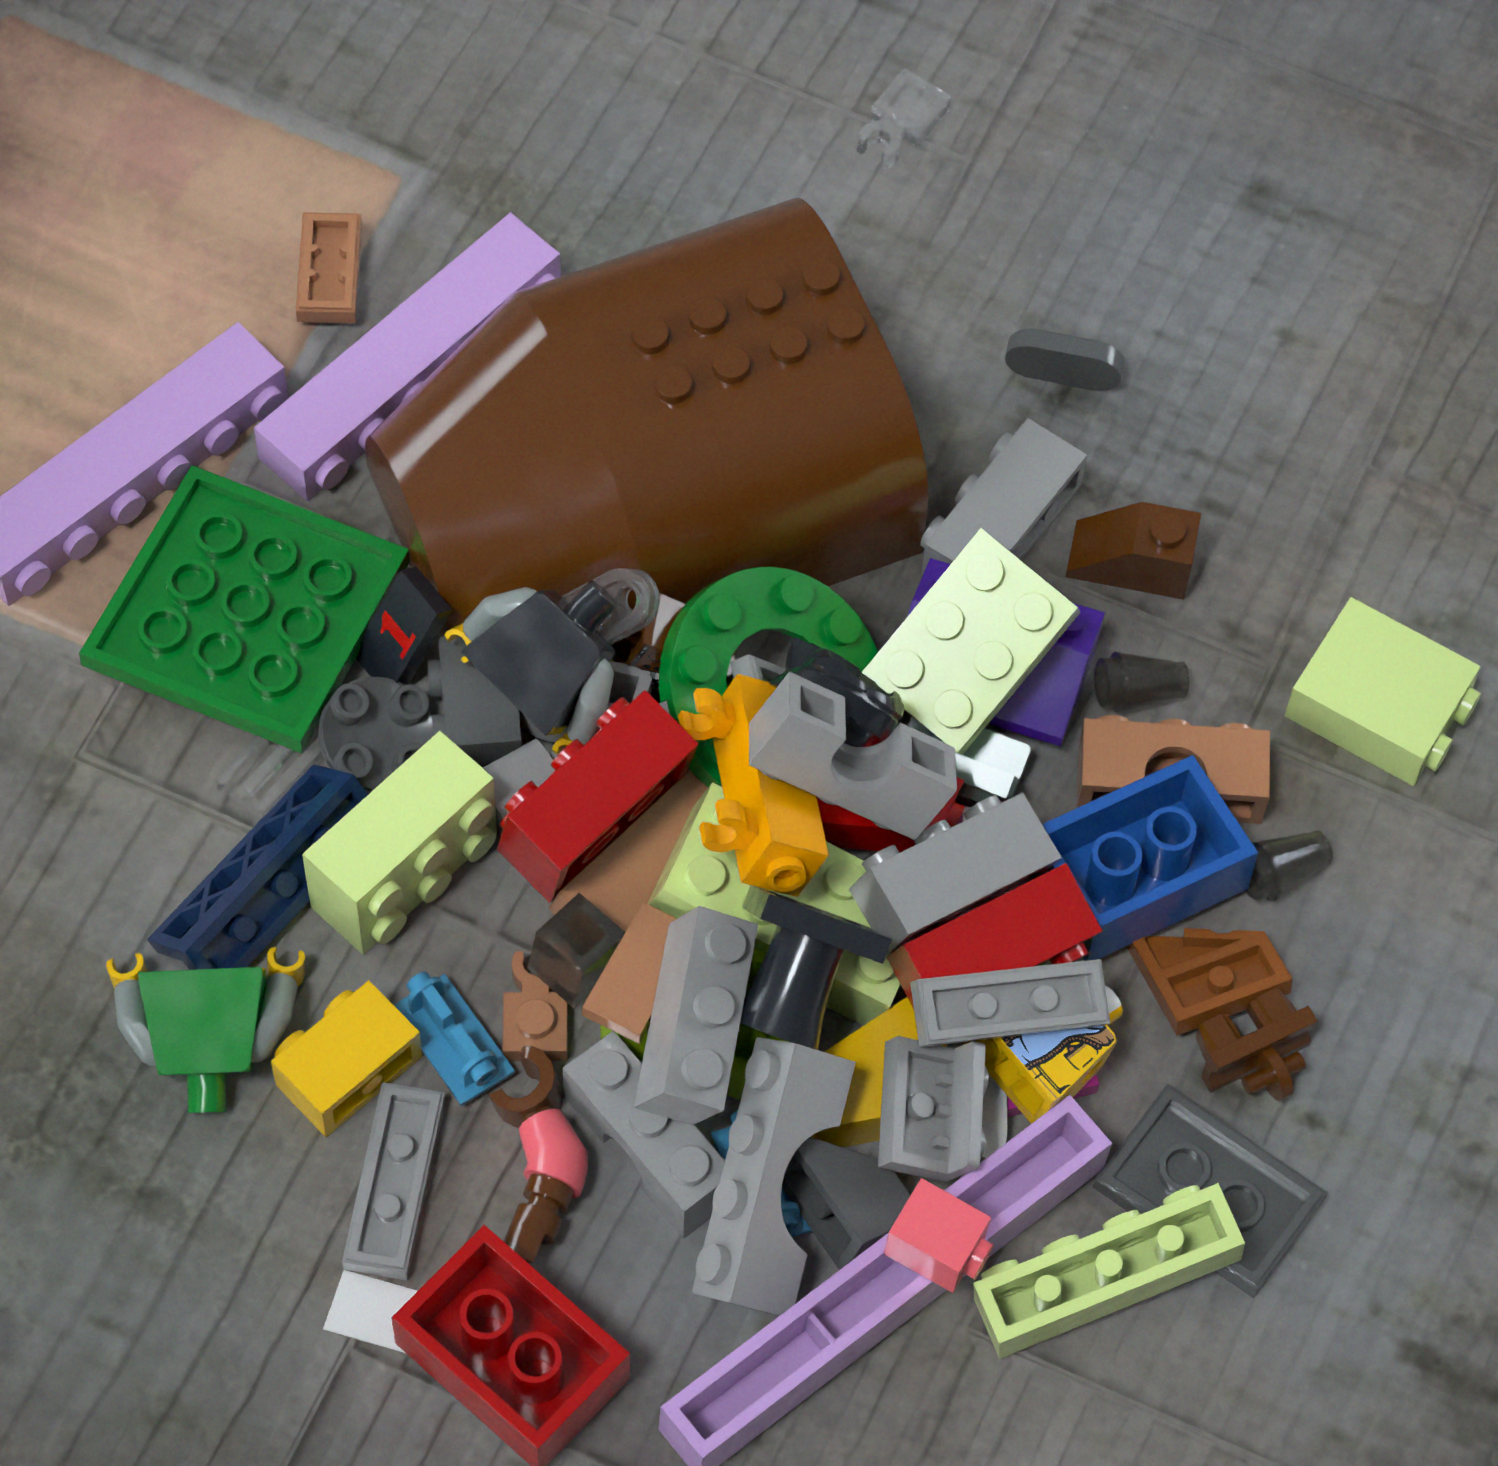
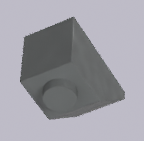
(843, 1197)

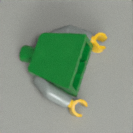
(205, 1020)

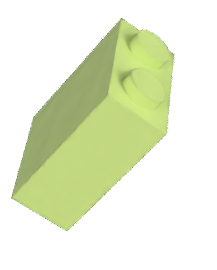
(1384, 692)

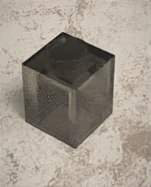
(574, 949)

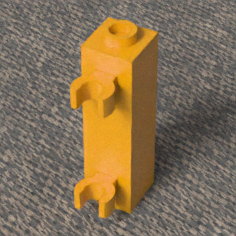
(761, 818)

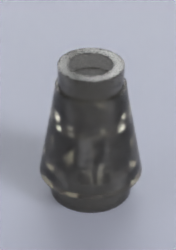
(1138, 681)
(1287, 863)

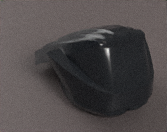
(869, 709)

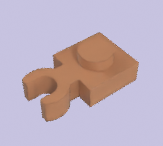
(533, 1016)

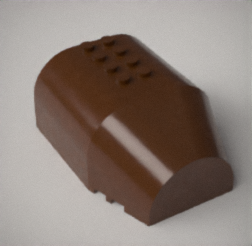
(662, 420)

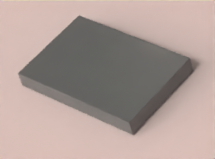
(1188, 1146)

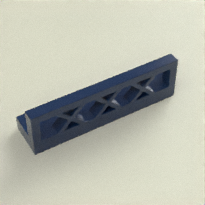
(269, 878)

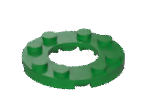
(736, 607)

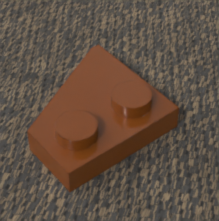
(1208, 973)

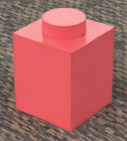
(939, 1236)

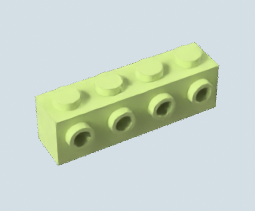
(1108, 1269)

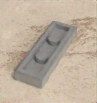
(1009, 1002)
(394, 1181)

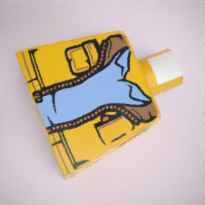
(1049, 1066)

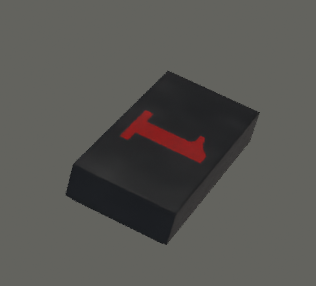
(403, 628)

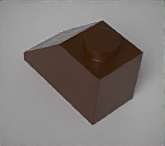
(1136, 548)

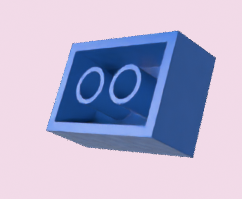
(1153, 854)

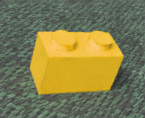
(345, 1057)

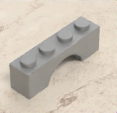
(784, 1102)

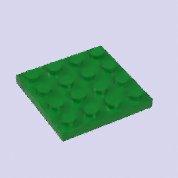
(244, 608)

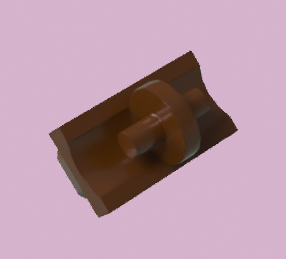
(1263, 1056)

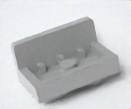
(932, 1109)

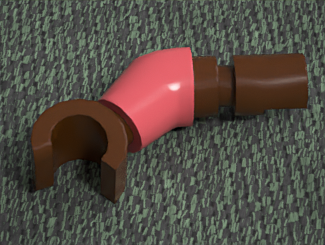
(553, 1155)

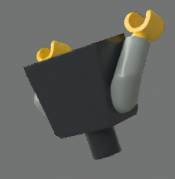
(545, 656)

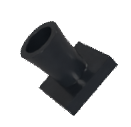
(801, 965)

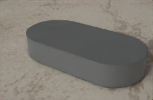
(1064, 359)

